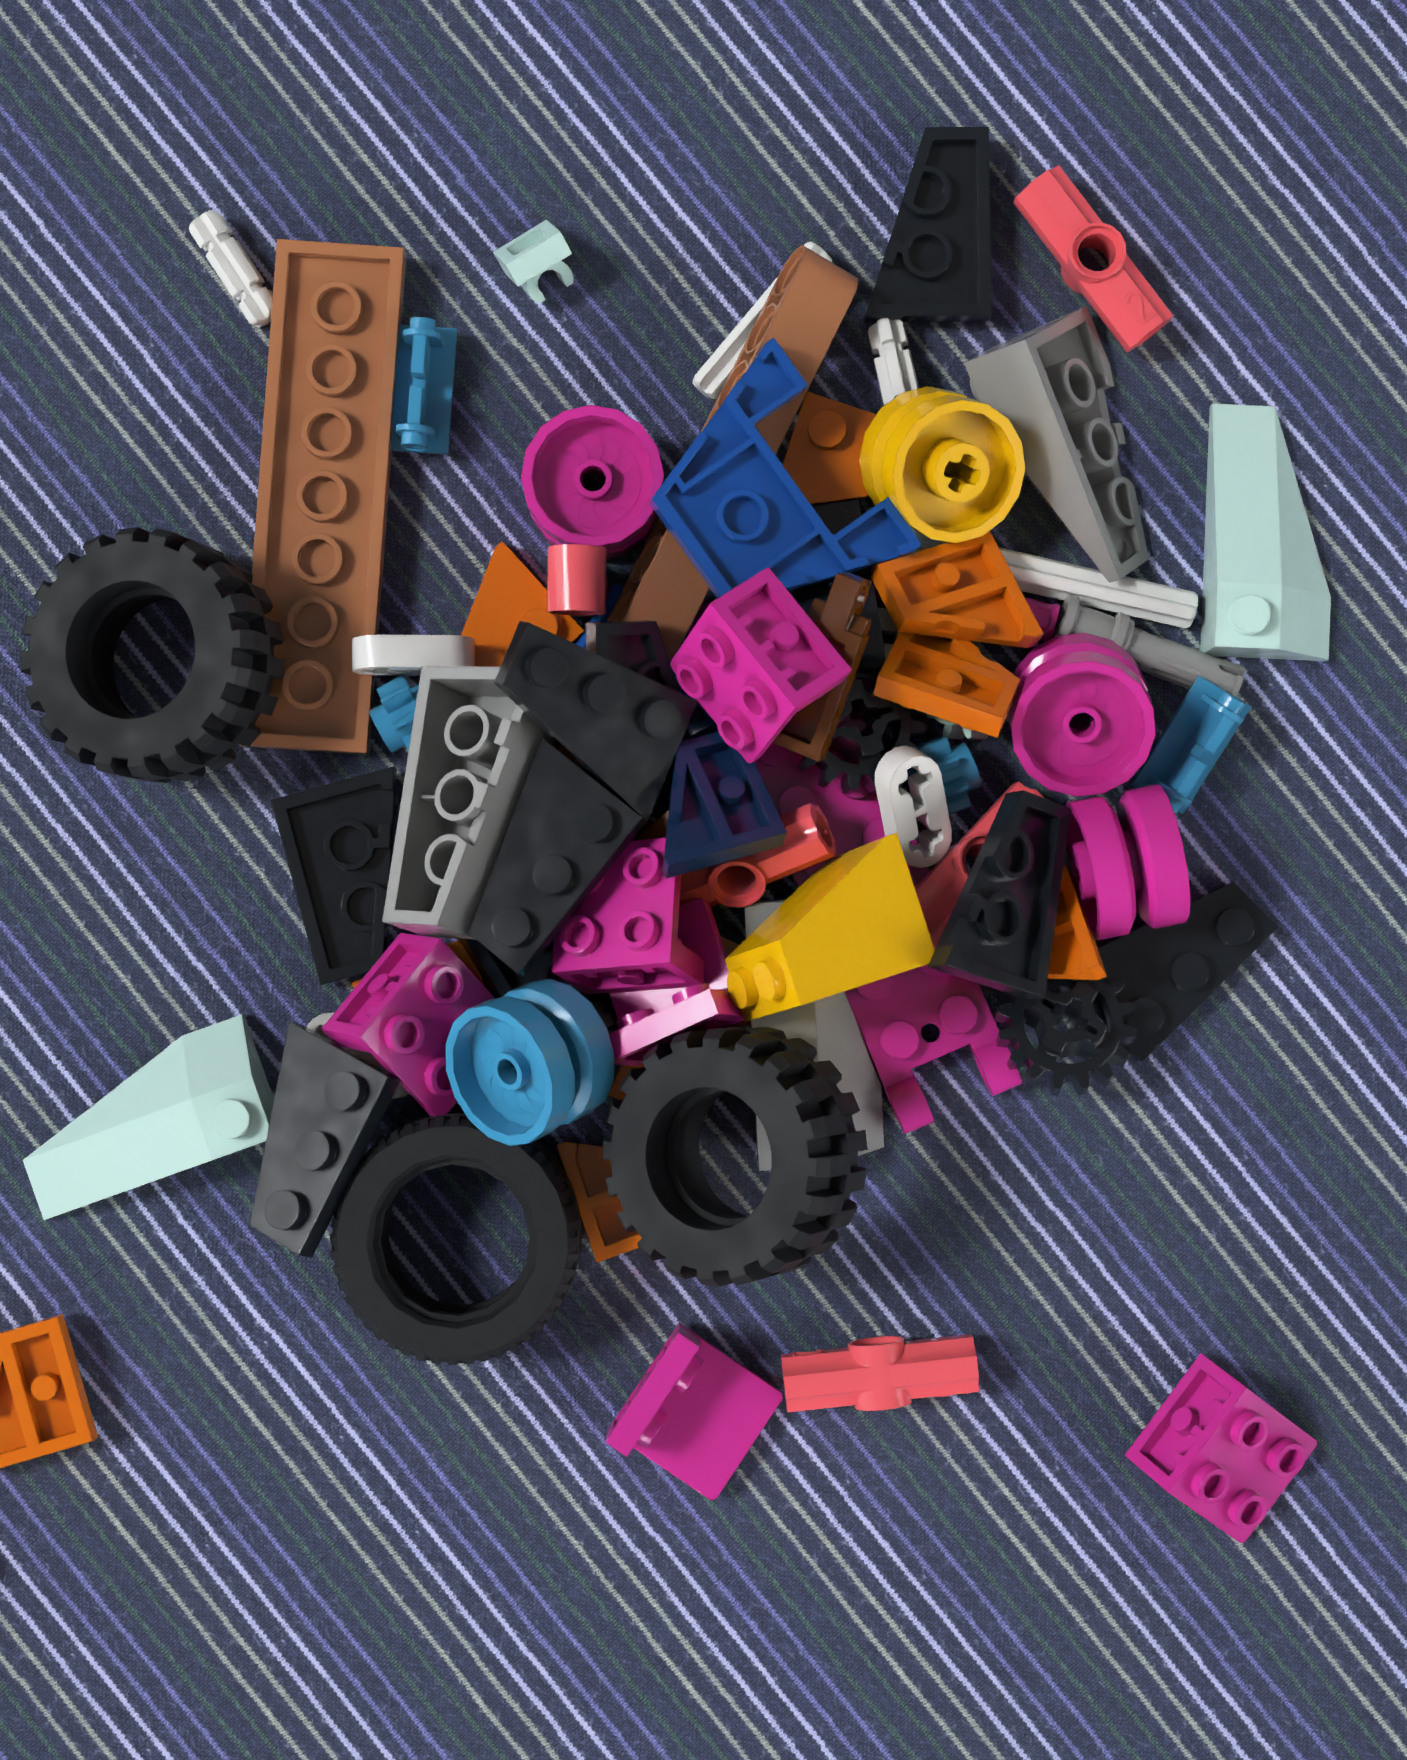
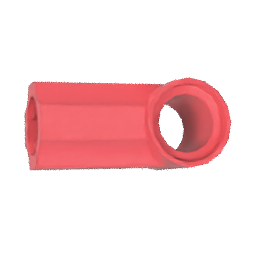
(577, 580)

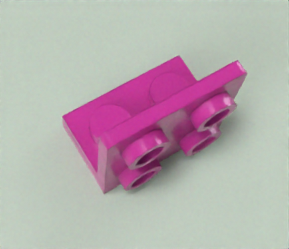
(756, 663)
(628, 930)
(406, 1013)
(660, 1014)
(694, 1412)
(1221, 1449)

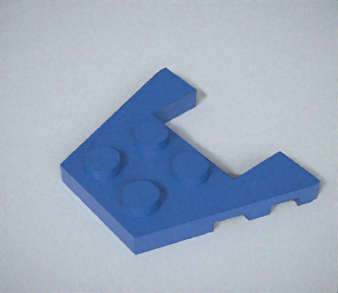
(742, 510)

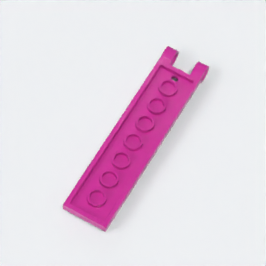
(898, 1006)

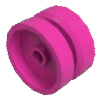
(588, 444)
(1090, 749)
(1128, 861)

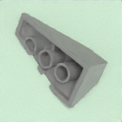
(1056, 401)
(836, 1036)

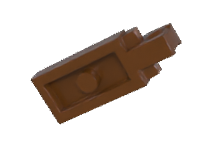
(840, 622)

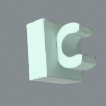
(533, 254)

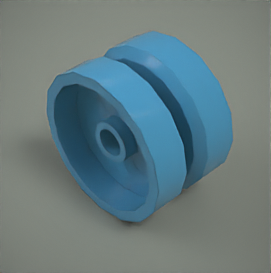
(529, 1061)

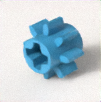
(396, 713)
(957, 771)

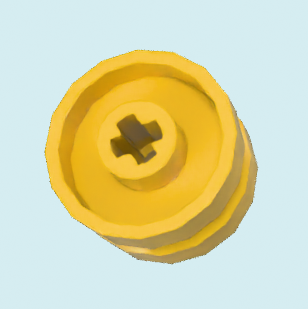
(943, 463)

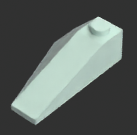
(1260, 557)
(172, 1114)

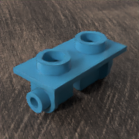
(424, 387)
(1192, 742)

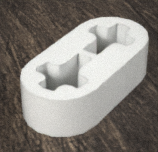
(408, 653)
(924, 803)

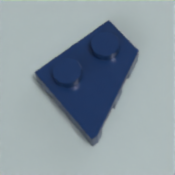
(716, 808)

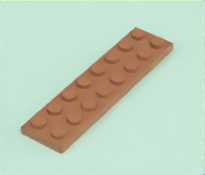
(326, 482)

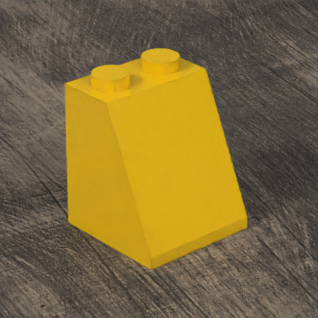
(834, 933)

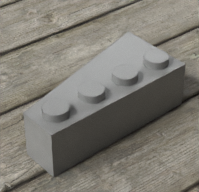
(457, 798)

